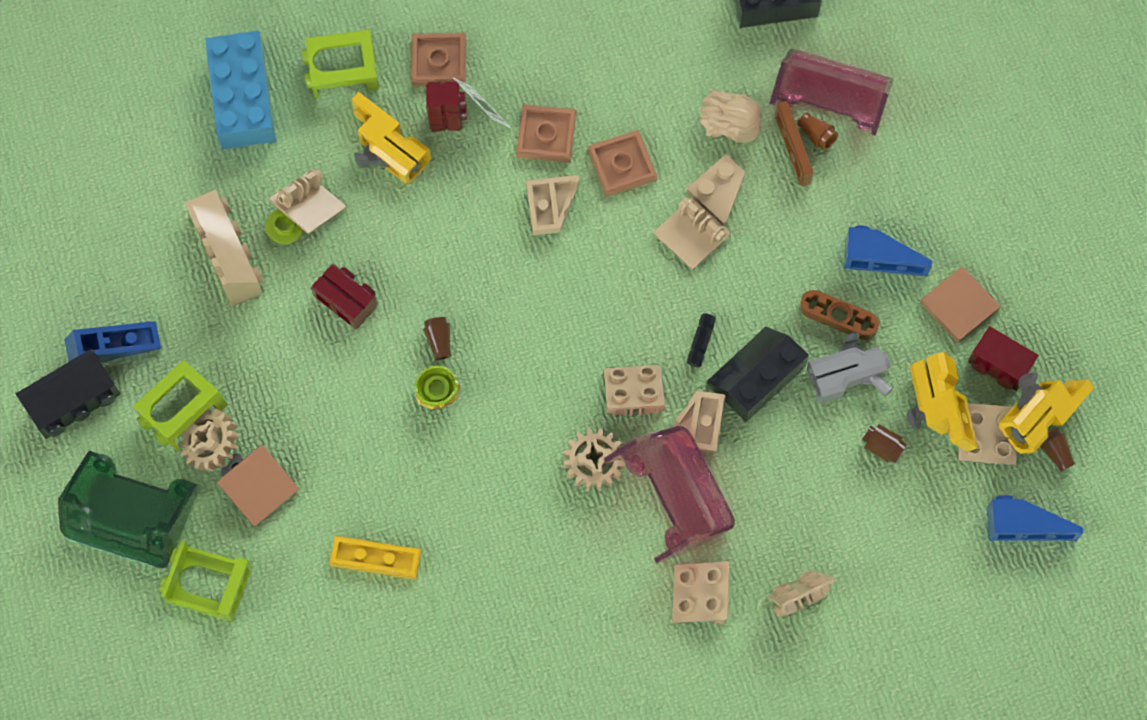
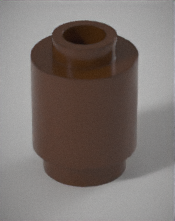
(884, 443)

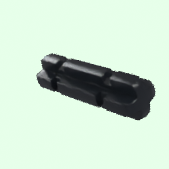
(701, 340)

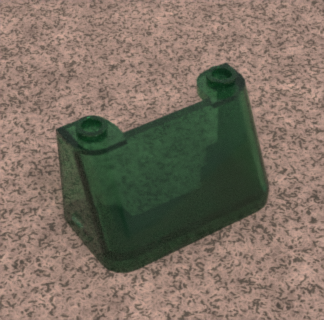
(124, 513)

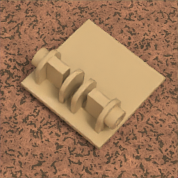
(307, 201)
(692, 232)
(634, 389)
(991, 442)
(809, 584)
(701, 592)

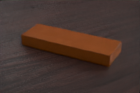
(794, 143)

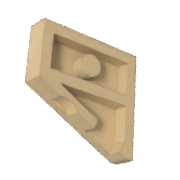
(718, 188)
(550, 202)
(704, 419)

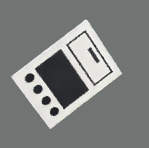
(481, 102)

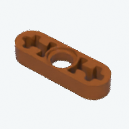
(834, 303)

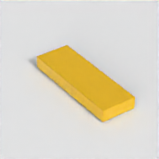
(375, 557)

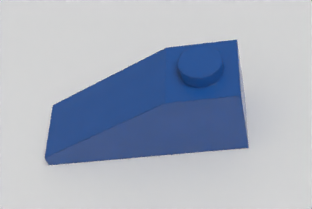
(878, 252)
(113, 341)
(1022, 521)

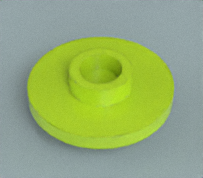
(282, 228)

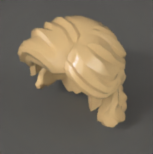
(731, 116)

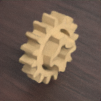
(209, 440)
(583, 462)

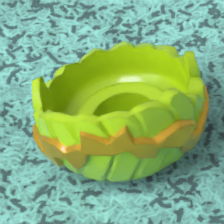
(436, 387)

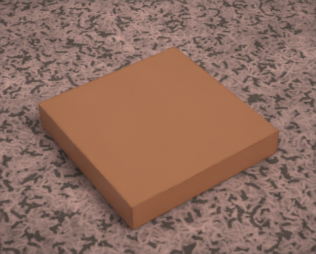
(438, 58)
(546, 133)
(622, 163)
(960, 304)
(257, 485)

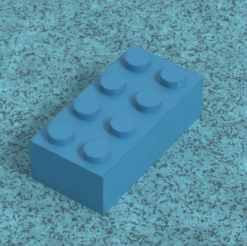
(240, 90)

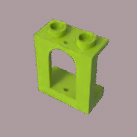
(322, 80)
(170, 430)
(187, 557)

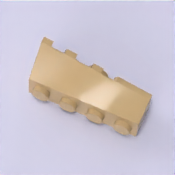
(224, 248)

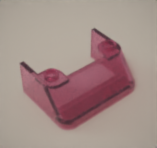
(832, 87)
(682, 485)

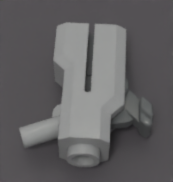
(848, 369)

